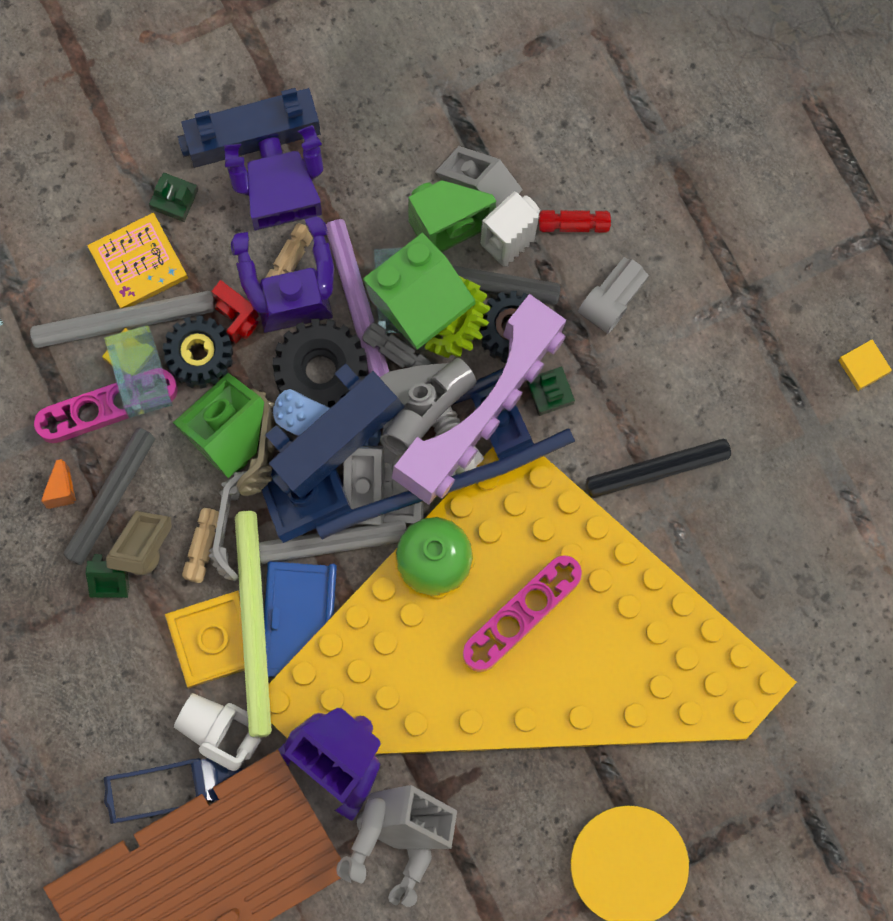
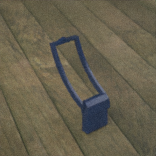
(205, 776)

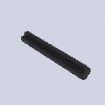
(658, 468)

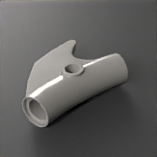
(426, 395)

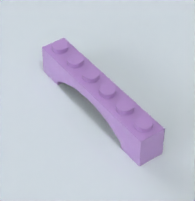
(430, 463)

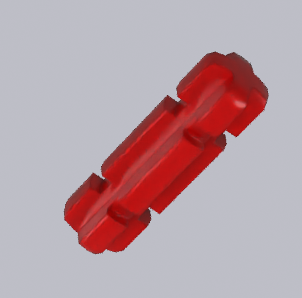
(574, 221)

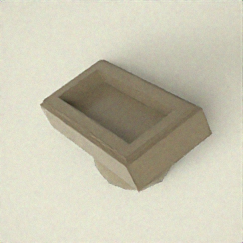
(139, 544)

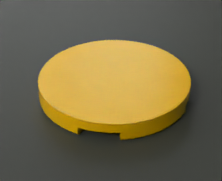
(629, 865)

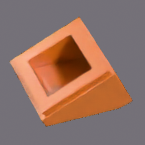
(59, 487)

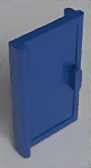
(296, 607)

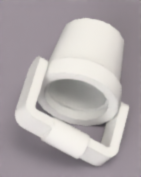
(207, 725)

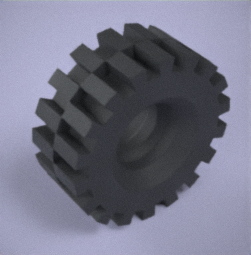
(313, 342)

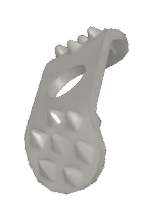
(218, 553)

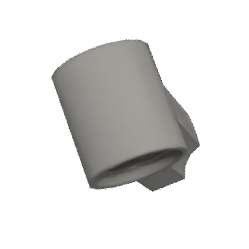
(608, 302)

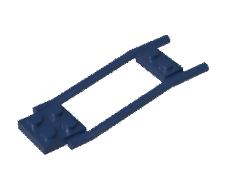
(329, 508)

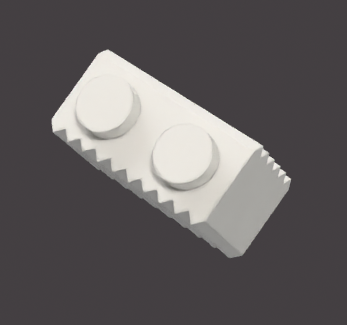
(510, 228)

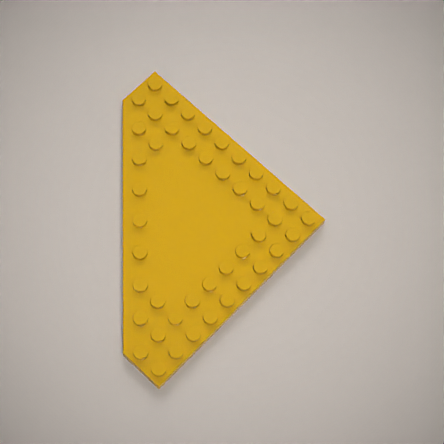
(612, 664)

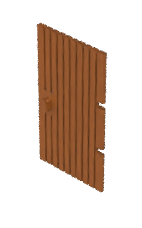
(213, 862)

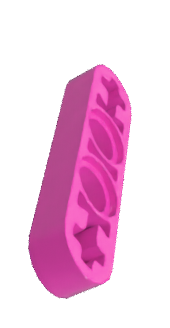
(107, 414)
(525, 616)

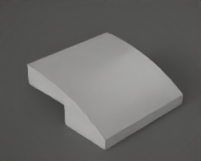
(370, 479)

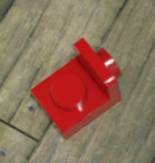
(233, 305)

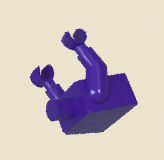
(279, 182)
(290, 296)
(337, 755)

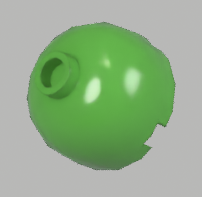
(434, 556)

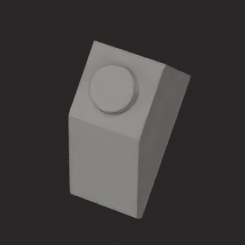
(478, 173)

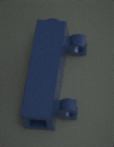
(248, 125)
(334, 435)

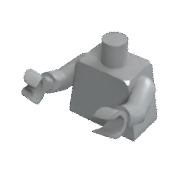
(402, 820)

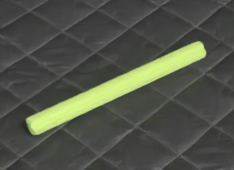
(253, 624)

